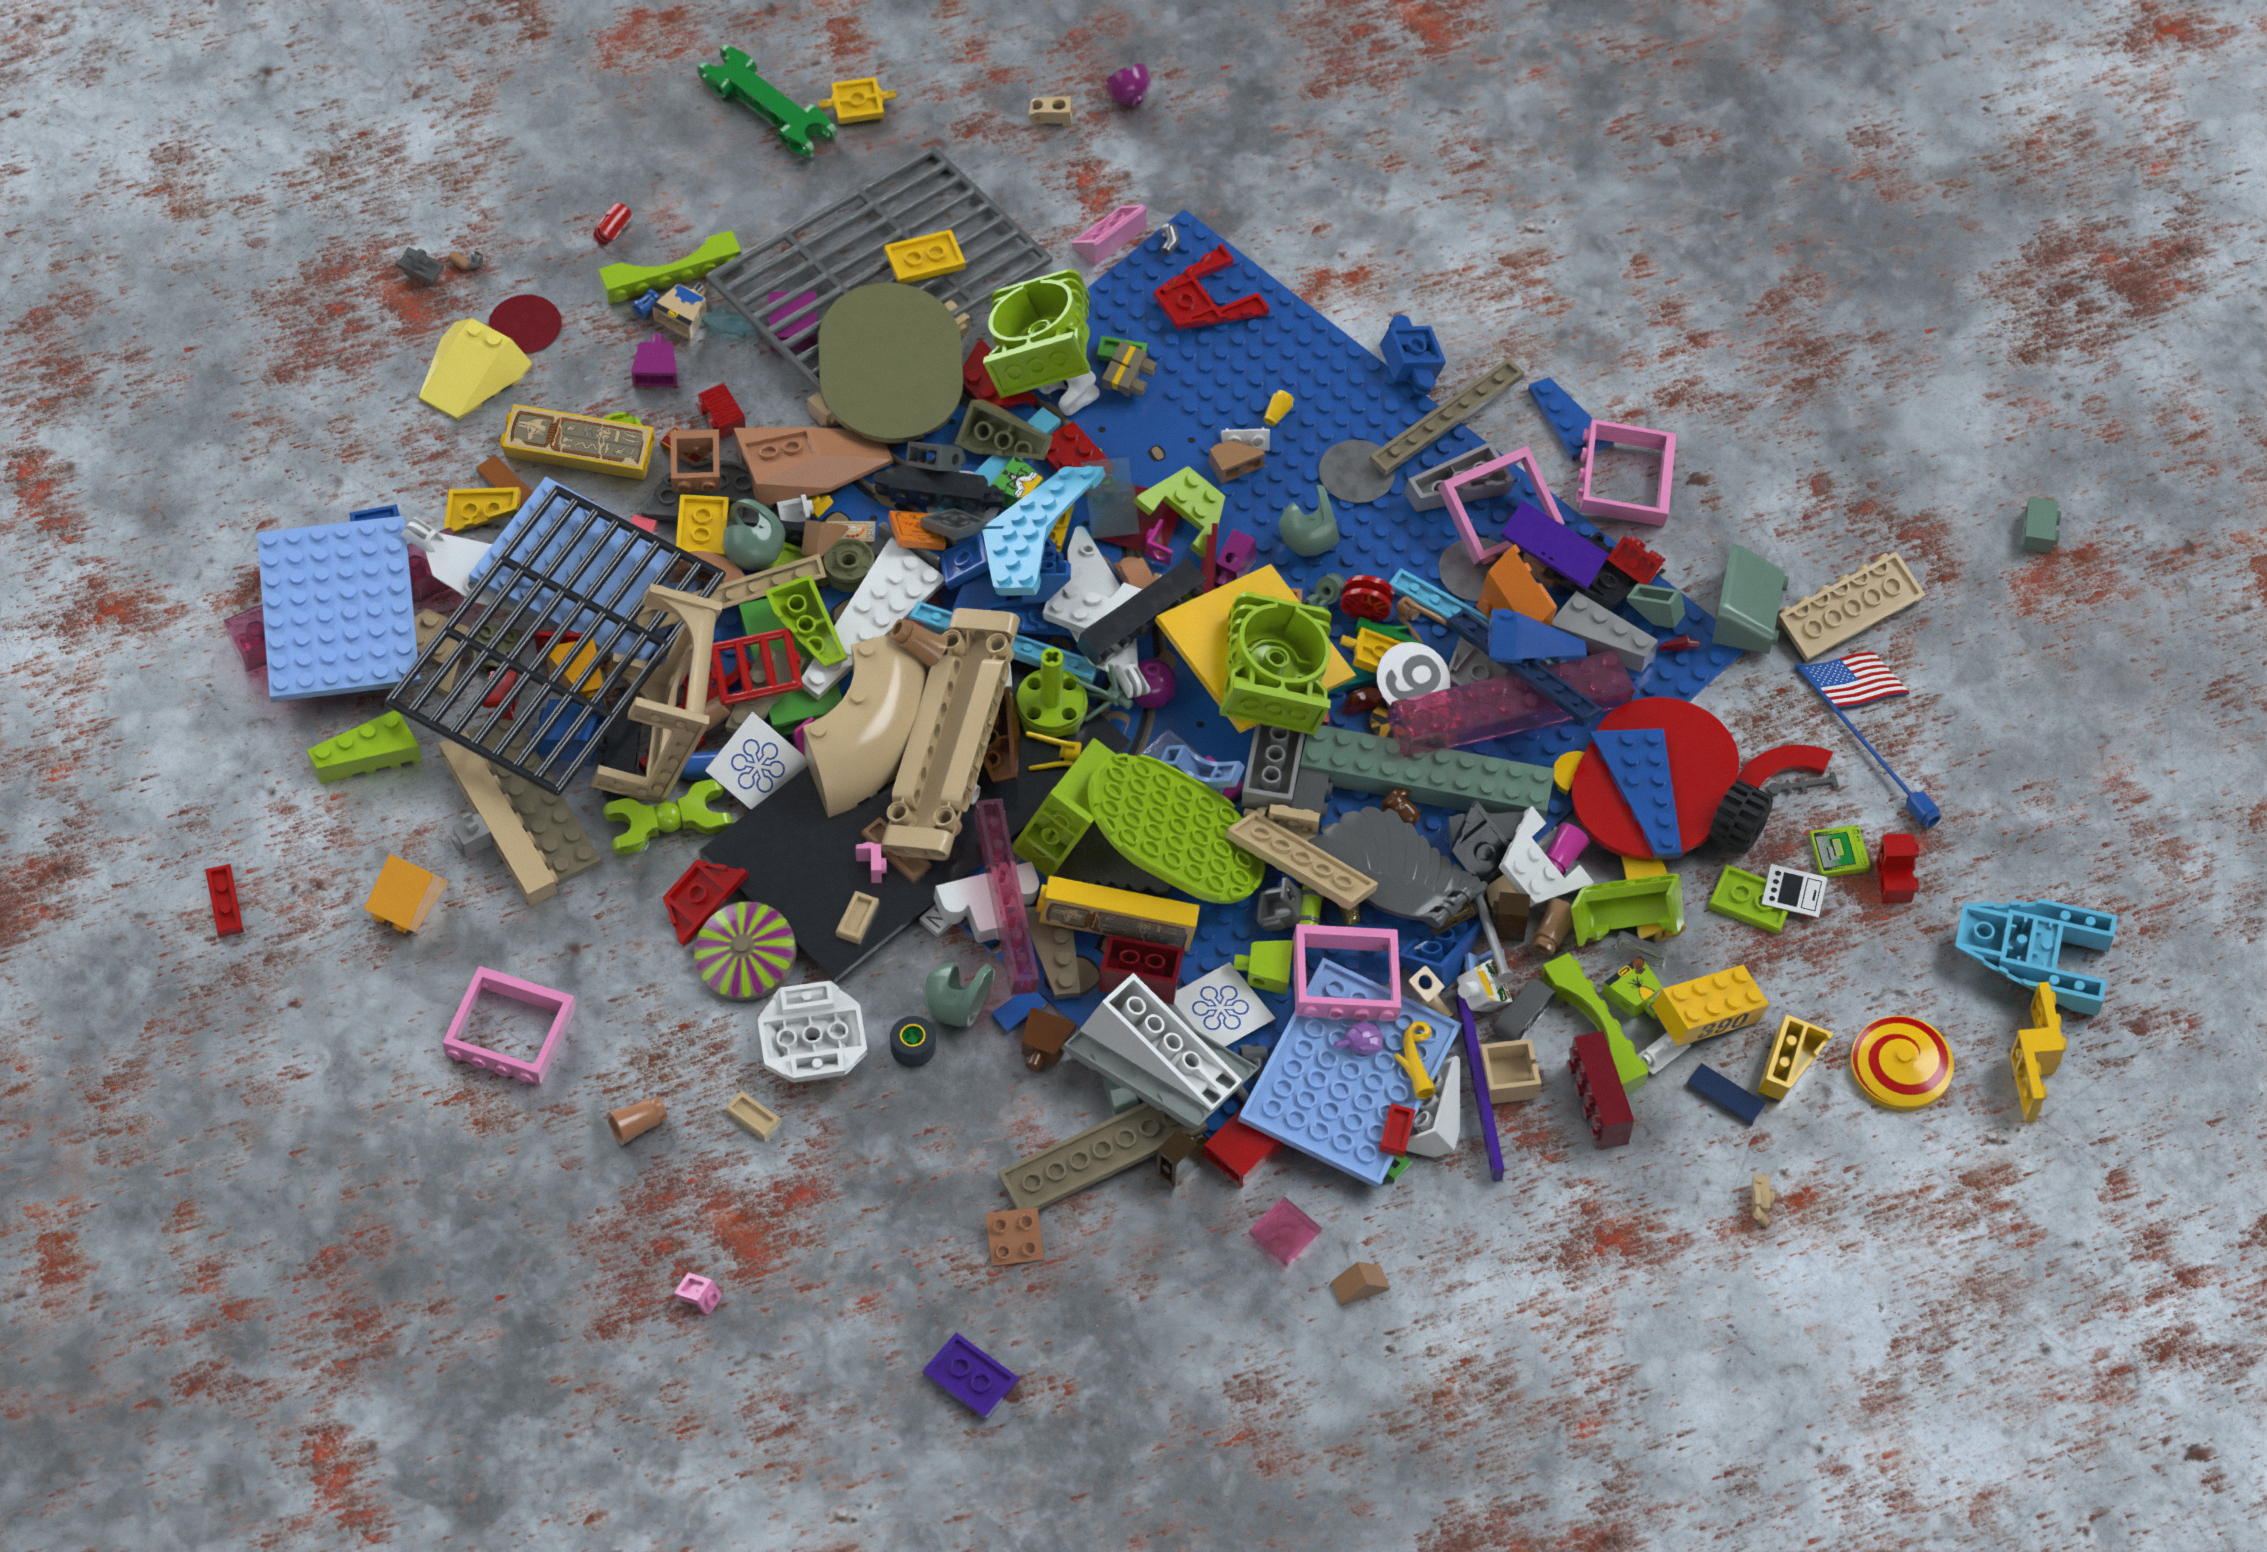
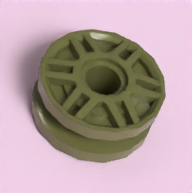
(848, 564)

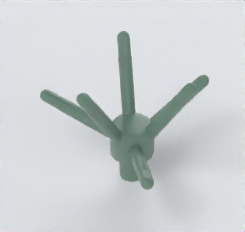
(1113, 696)

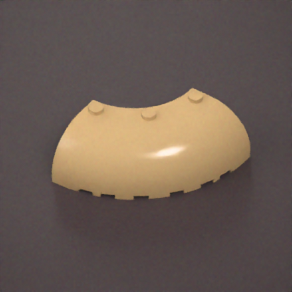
(866, 734)

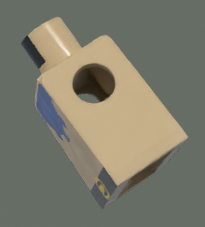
(681, 309)

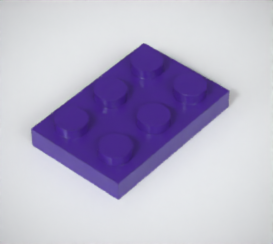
(970, 1376)

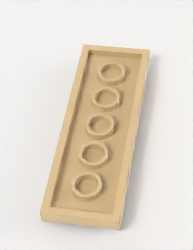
(1301, 860)

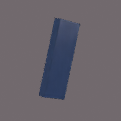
(1726, 1094)

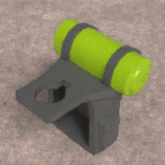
(1288, 906)

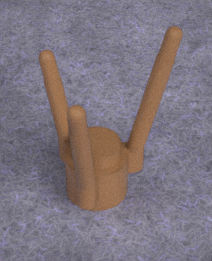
(1411, 610)

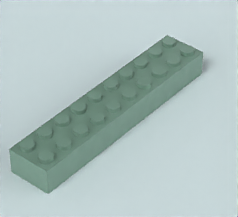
(1434, 778)

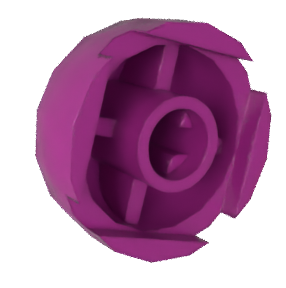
(1129, 86)
(1161, 682)

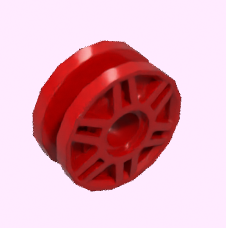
(1367, 598)

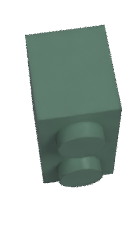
(2040, 525)

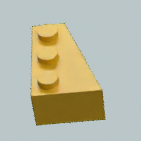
(1791, 1053)

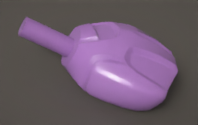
(1362, 1039)

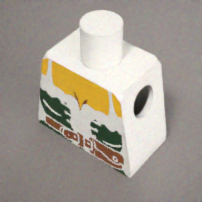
(1483, 988)

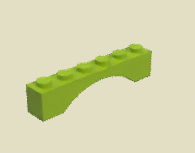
(627, 281)
(1571, 985)

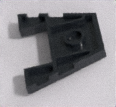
(1608, 587)

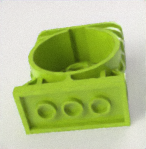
(1039, 332)
(1283, 670)

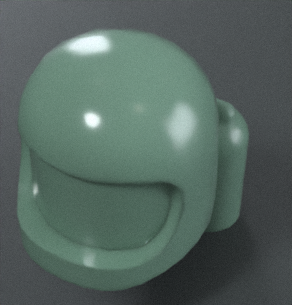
(1327, 591)

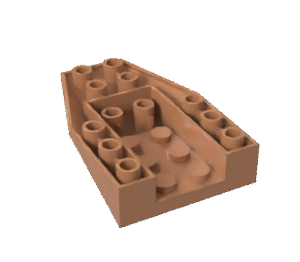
(805, 460)

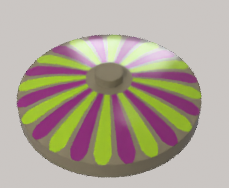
(745, 951)

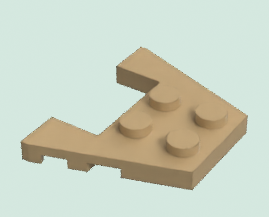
(427, 626)

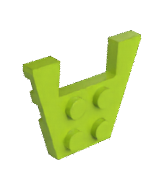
(1191, 498)

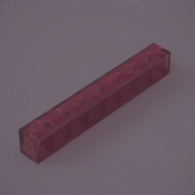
(1006, 897)

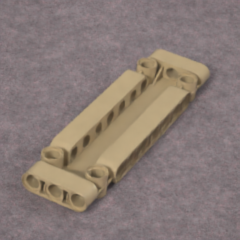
(950, 734)

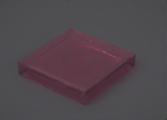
(1285, 1231)

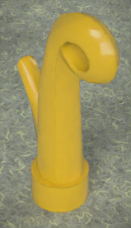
(1422, 1084)

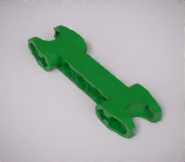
(793, 122)

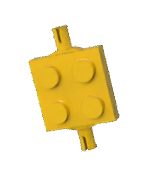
(857, 100)
(1368, 648)

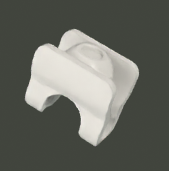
(1079, 392)

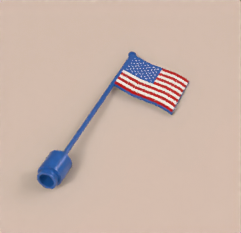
(1858, 681)

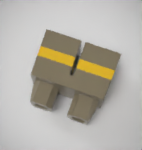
(1126, 369)

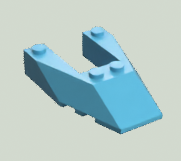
(2026, 942)

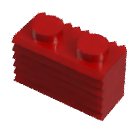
(720, 410)

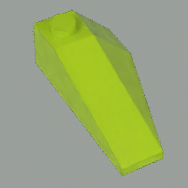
(804, 613)

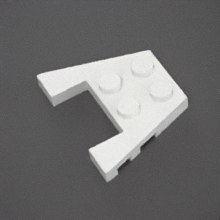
(1081, 608)
(1532, 870)

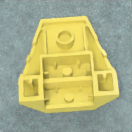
(471, 367)

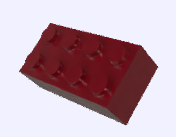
(1600, 1090)

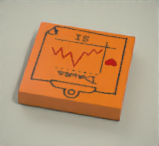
(910, 534)

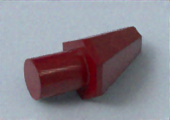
(1679, 644)

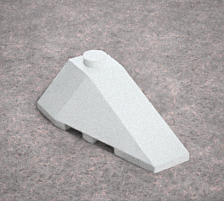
(1438, 1119)

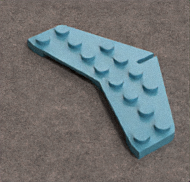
(1019, 534)

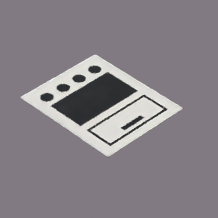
(1794, 890)

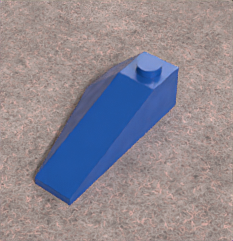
(1521, 637)
(1443, 952)

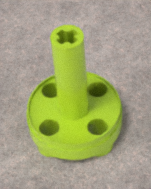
(1051, 700)

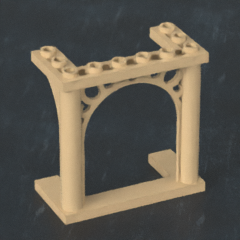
(692, 651)

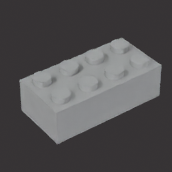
(1272, 767)

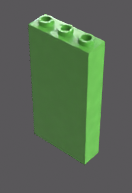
(794, 706)

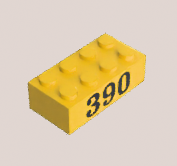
(1710, 1005)

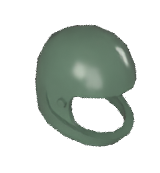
(1309, 533)
(753, 546)
(950, 1001)

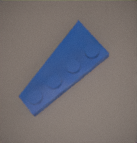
(1564, 416)

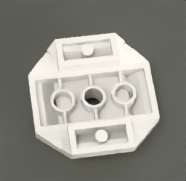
(808, 1012)

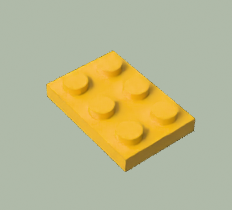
(925, 257)
(702, 523)

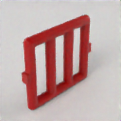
(763, 641)

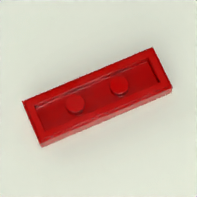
(224, 900)

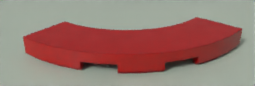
(1782, 758)

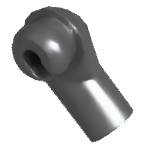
(1172, 236)

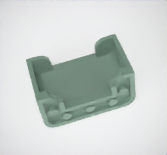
(1749, 602)

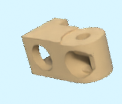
(1051, 110)

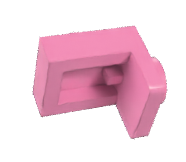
(872, 852)

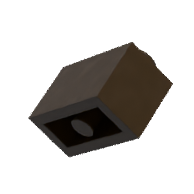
(1511, 915)

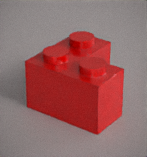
(1896, 866)

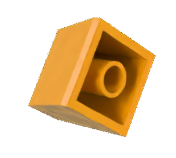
(576, 668)
(404, 894)

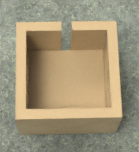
(1508, 1071)

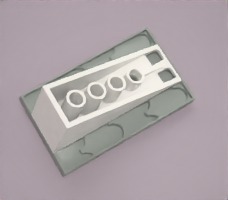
(1158, 1055)

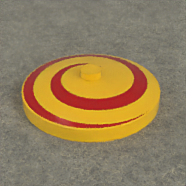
(1901, 1063)

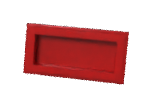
(1397, 1130)

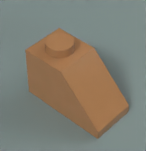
(1234, 460)

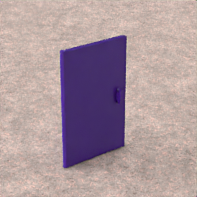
(1554, 545)

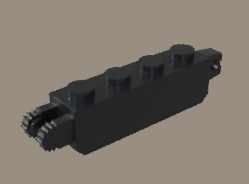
(938, 489)
(621, 745)

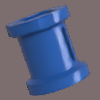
(644, 304)

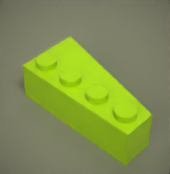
(365, 748)

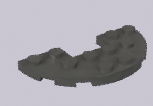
(735, 484)

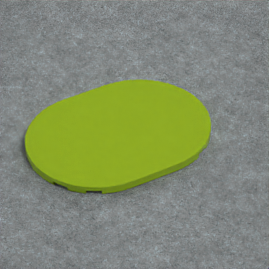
(1172, 828)

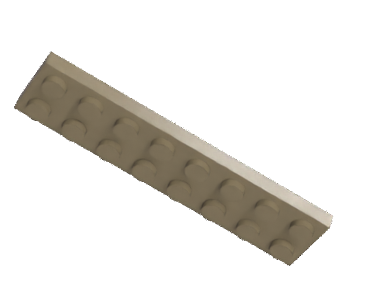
(544, 814)
(1090, 1156)

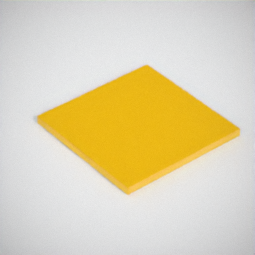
(1201, 633)

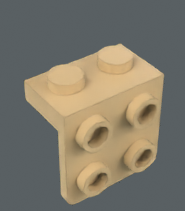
(1300, 822)

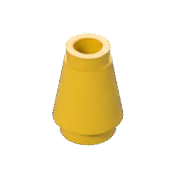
(1278, 407)

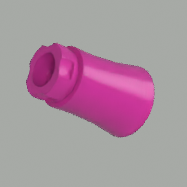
(1566, 846)

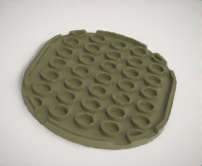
(890, 362)

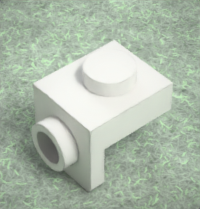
(795, 509)

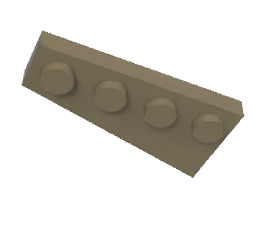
(762, 705)

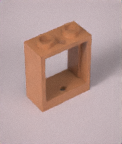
(695, 442)

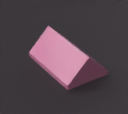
(1111, 233)

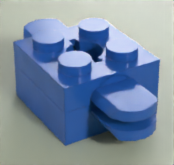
(1412, 354)

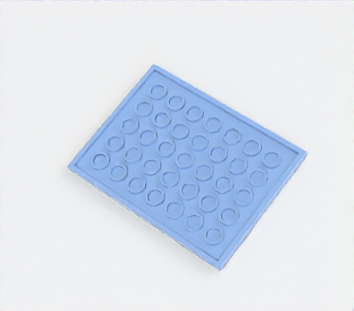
(571, 563)
(337, 608)
(1336, 1099)

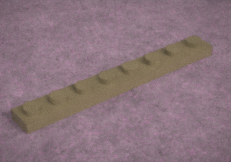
(1446, 416)

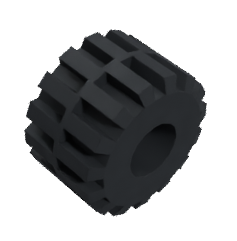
(1741, 817)

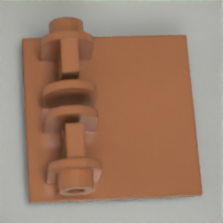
(1014, 1236)

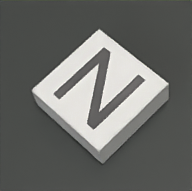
(933, 922)

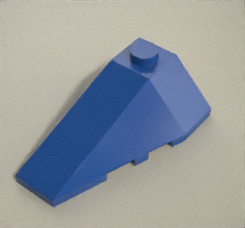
(1053, 574)

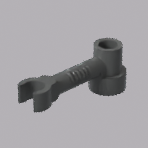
(1254, 1055)

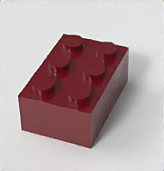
(1153, 963)

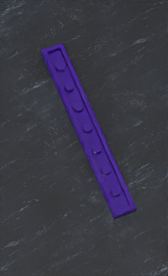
(1480, 1089)

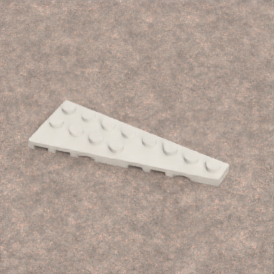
(884, 596)

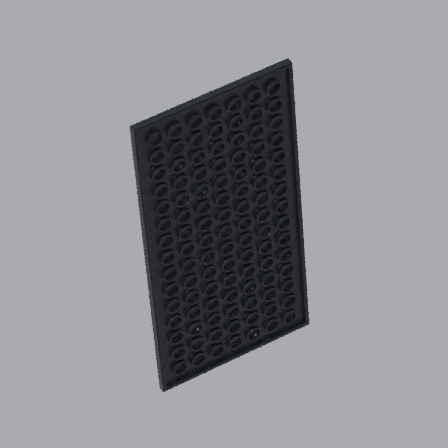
(809, 863)

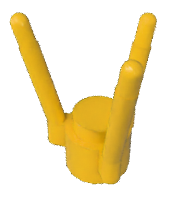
(1069, 751)

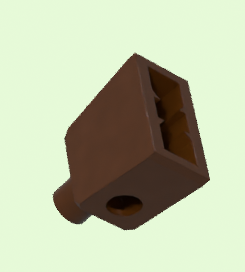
(1044, 1038)

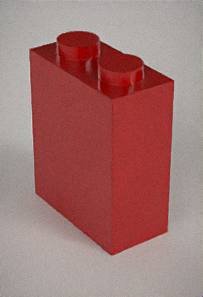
(1240, 1149)

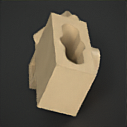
(1761, 1198)

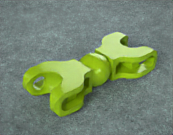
(667, 817)

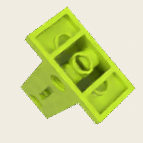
(1063, 815)

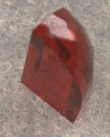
(1362, 700)

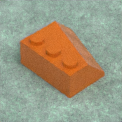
(1514, 588)

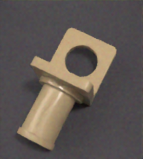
(1430, 996)

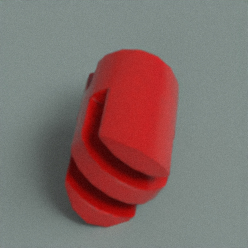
(612, 223)

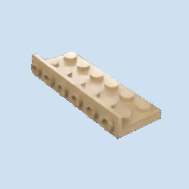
(1850, 605)

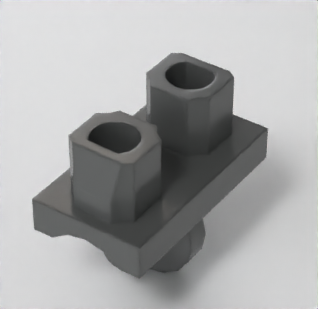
(420, 265)

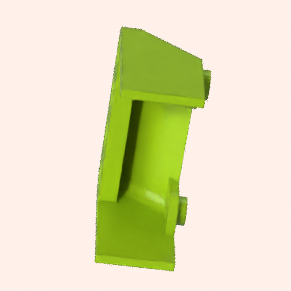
(1628, 905)

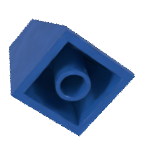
(562, 726)

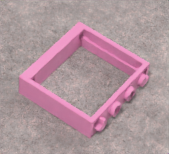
(1631, 436)
(1458, 513)
(1351, 939)
(520, 990)

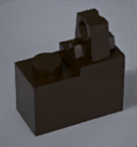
(1179, 1156)

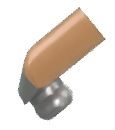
(466, 263)

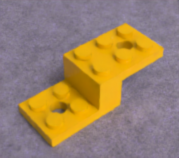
(2037, 1051)

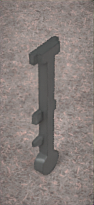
(1774, 788)

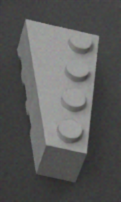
(1423, 488)
(1605, 632)

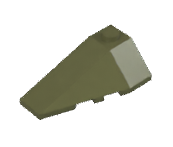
(1000, 433)

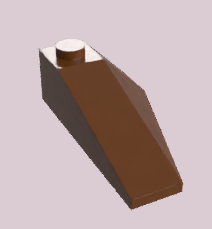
(1003, 746)

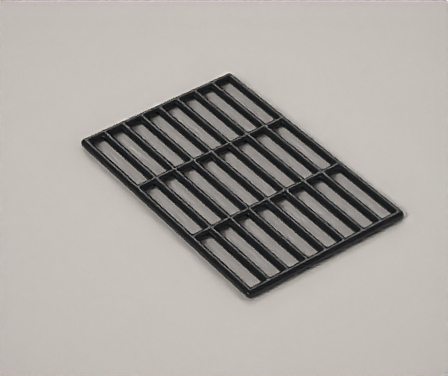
(530, 672)

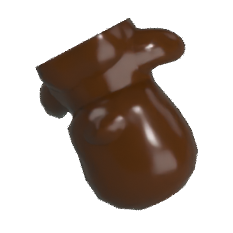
(1397, 801)

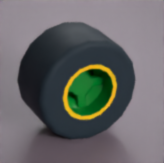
(912, 1031)

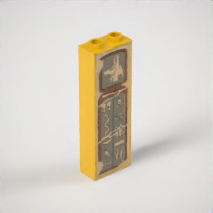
(578, 441)
(1117, 912)

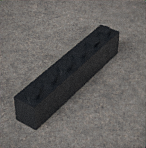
(1139, 612)

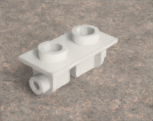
(1252, 437)
(1661, 1053)

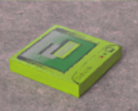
(1839, 851)

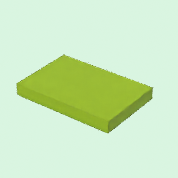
(1741, 897)

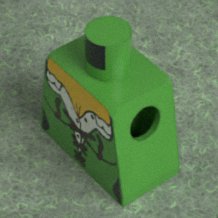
(1017, 481)

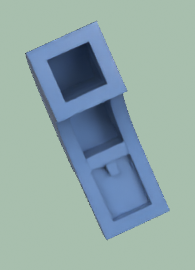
(1213, 774)

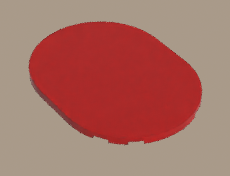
(1701, 770)

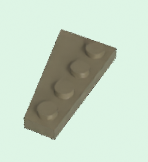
(1057, 955)

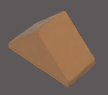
(820, 537)
(1359, 1283)

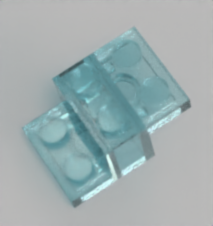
(1111, 501)

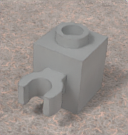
(471, 834)

